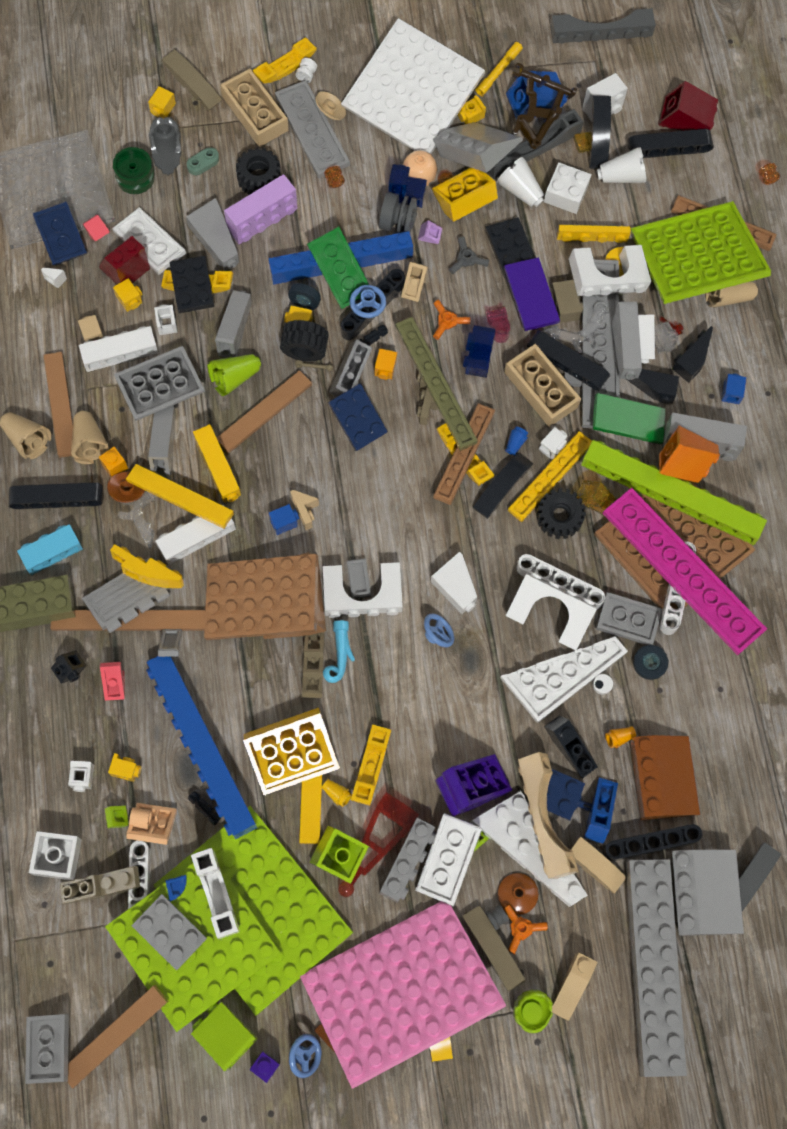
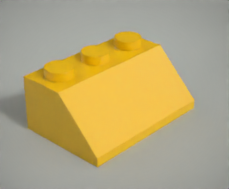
(465, 193)

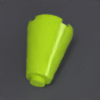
(232, 372)

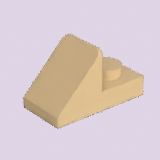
(414, 281)
(303, 503)

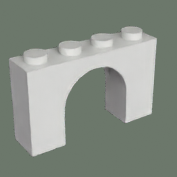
(591, 281)
(386, 601)
(579, 610)
(222, 912)

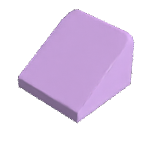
(430, 232)

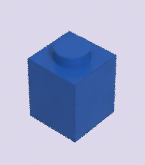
(733, 388)
(283, 519)

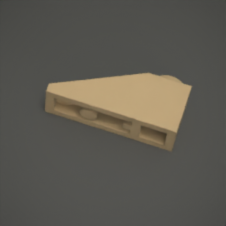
(573, 985)

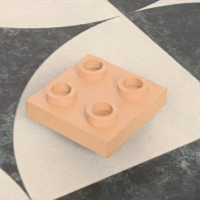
(151, 823)

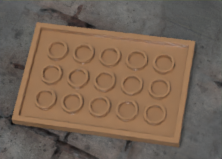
(261, 597)

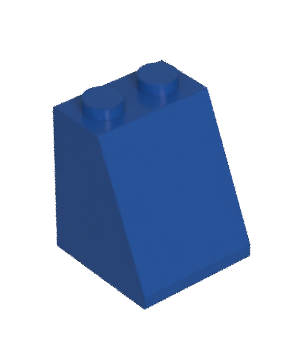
(545, 96)

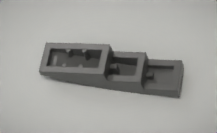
(756, 872)

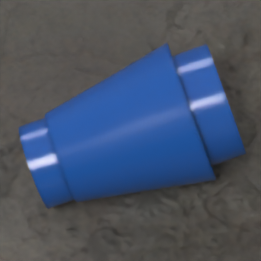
(516, 440)

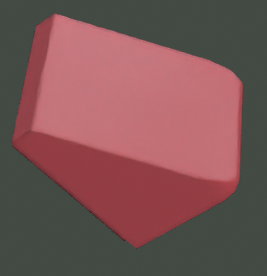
(95, 228)

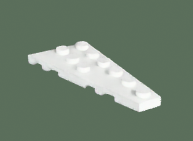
(555, 680)
(513, 831)

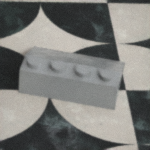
(475, 145)
(159, 383)
(707, 892)

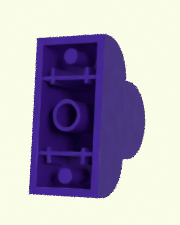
(472, 784)

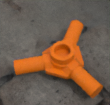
(447, 320)
(521, 928)

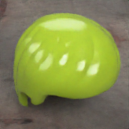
(532, 1010)

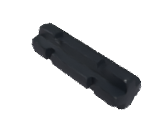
(374, 335)
(204, 807)

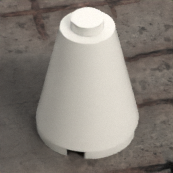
(624, 168)
(522, 183)

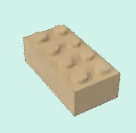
(254, 107)
(542, 385)

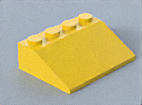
(290, 749)

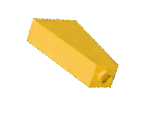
(216, 463)

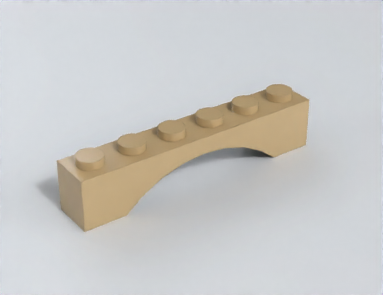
(536, 774)

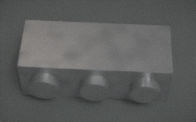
(351, 367)

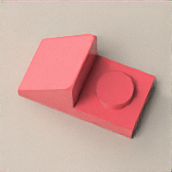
(113, 681)

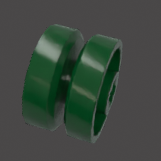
(133, 170)

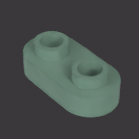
(204, 162)

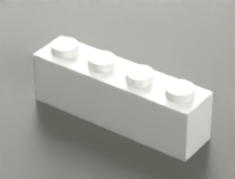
(118, 348)
(190, 537)

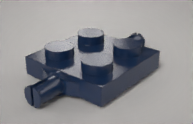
(565, 795)

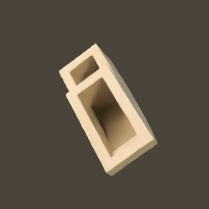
(597, 865)

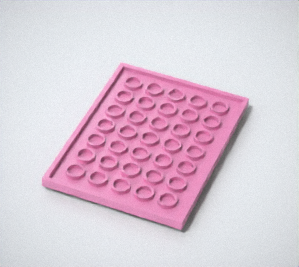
(401, 992)

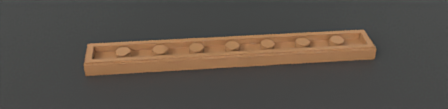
(148, 621)

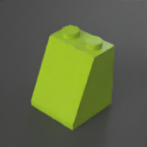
(223, 1036)

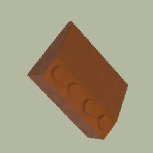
(664, 777)

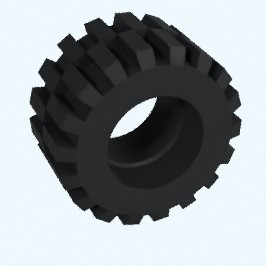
(256, 160)
(304, 340)

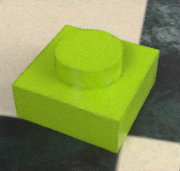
(116, 816)

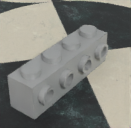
(407, 860)

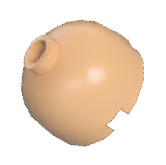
(421, 165)

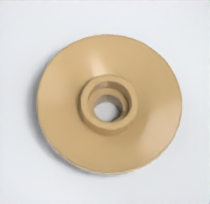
(330, 105)

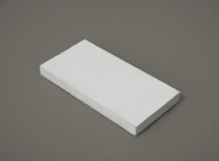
(157, 242)
(448, 859)

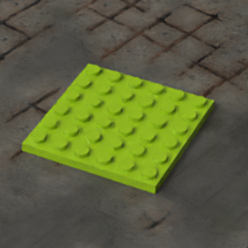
(700, 252)
(213, 968)

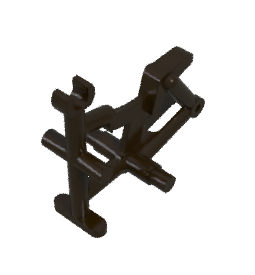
(549, 115)

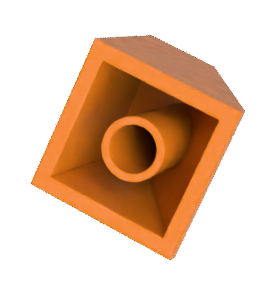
(687, 456)

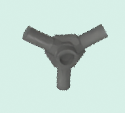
(466, 257)

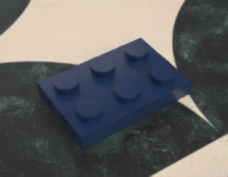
(59, 233)
(357, 417)

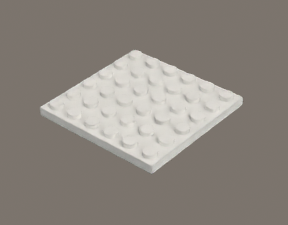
(412, 87)

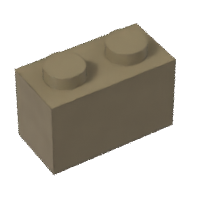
(566, 301)

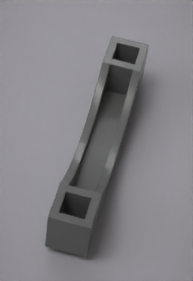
(570, 29)
(560, 131)

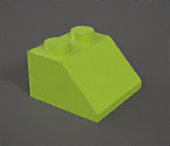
(339, 854)

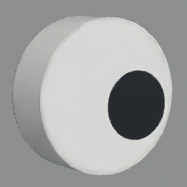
(602, 684)

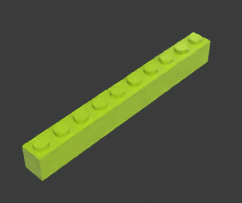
(674, 492)

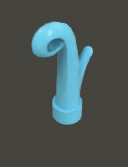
(343, 649)

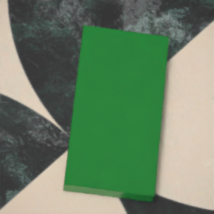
(338, 265)
(629, 418)

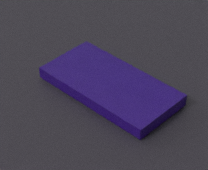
(531, 294)

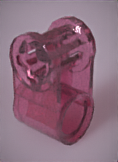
(499, 320)

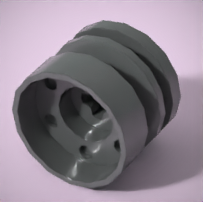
(398, 213)

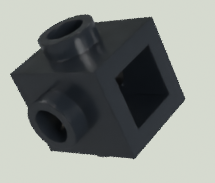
(68, 667)

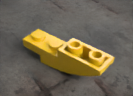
(150, 572)

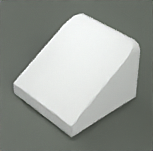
(54, 276)

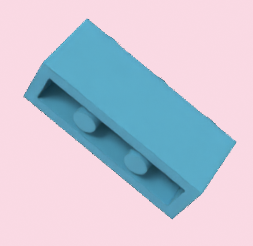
(49, 549)

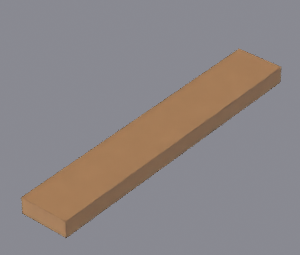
(762, 237)
(59, 402)
(264, 411)
(462, 459)
(115, 1035)

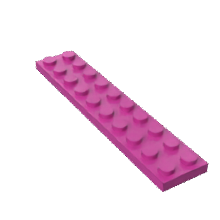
(684, 571)

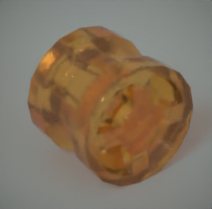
(769, 173)
(334, 177)

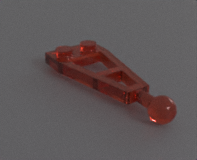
(396, 812)

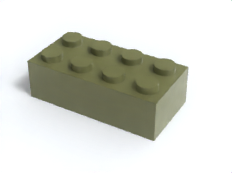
(36, 603)

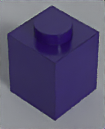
(265, 1067)

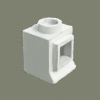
(164, 312)
(553, 443)
(78, 785)

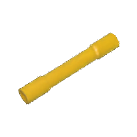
(510, 55)

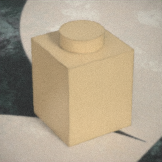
(90, 328)

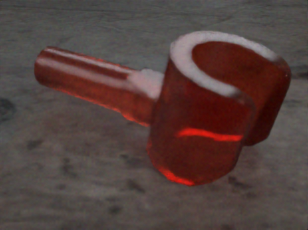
(678, 327)

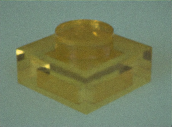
(583, 141)

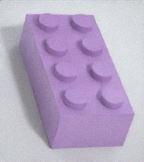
(261, 209)

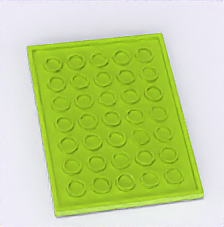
(284, 904)

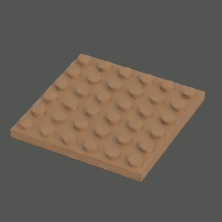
(714, 547)

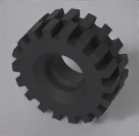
(567, 502)

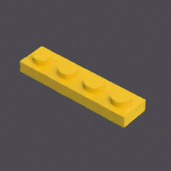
(593, 233)

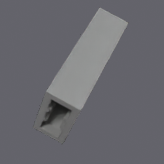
(212, 231)
(233, 324)
(627, 340)
(162, 442)

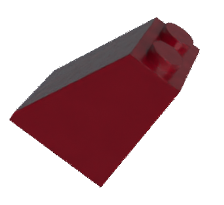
(688, 109)
(126, 262)

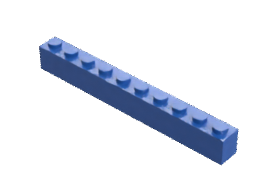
(202, 747)

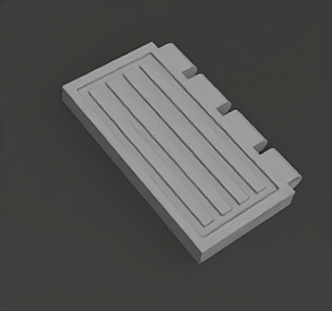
(121, 599)

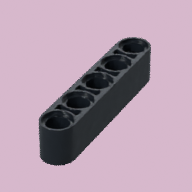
(672, 143)
(386, 284)
(570, 361)
(55, 495)
(661, 838)

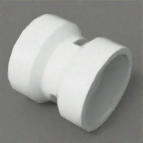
(306, 70)

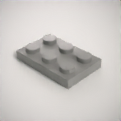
(629, 619)
(169, 932)
(47, 1049)

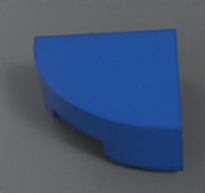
(176, 886)

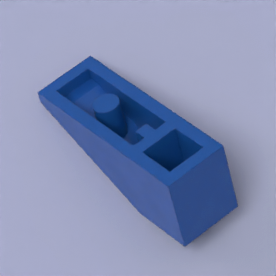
(601, 811)

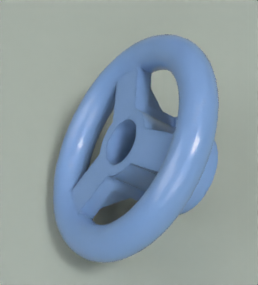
(368, 293)
(436, 634)
(302, 1055)

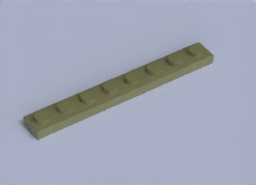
(436, 383)

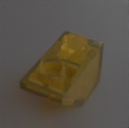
(595, 496)

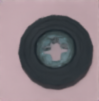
(304, 296)
(641, 665)

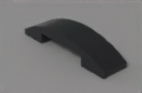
(600, 131)
(502, 484)

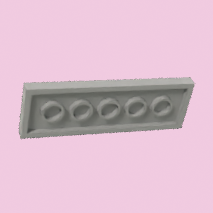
(311, 128)

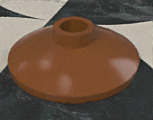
(118, 487)
(507, 895)

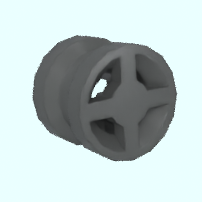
(497, 917)

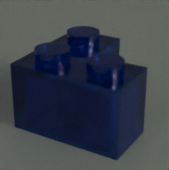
(404, 185)
(480, 348)

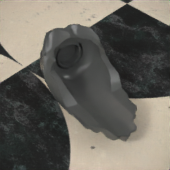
(165, 144)

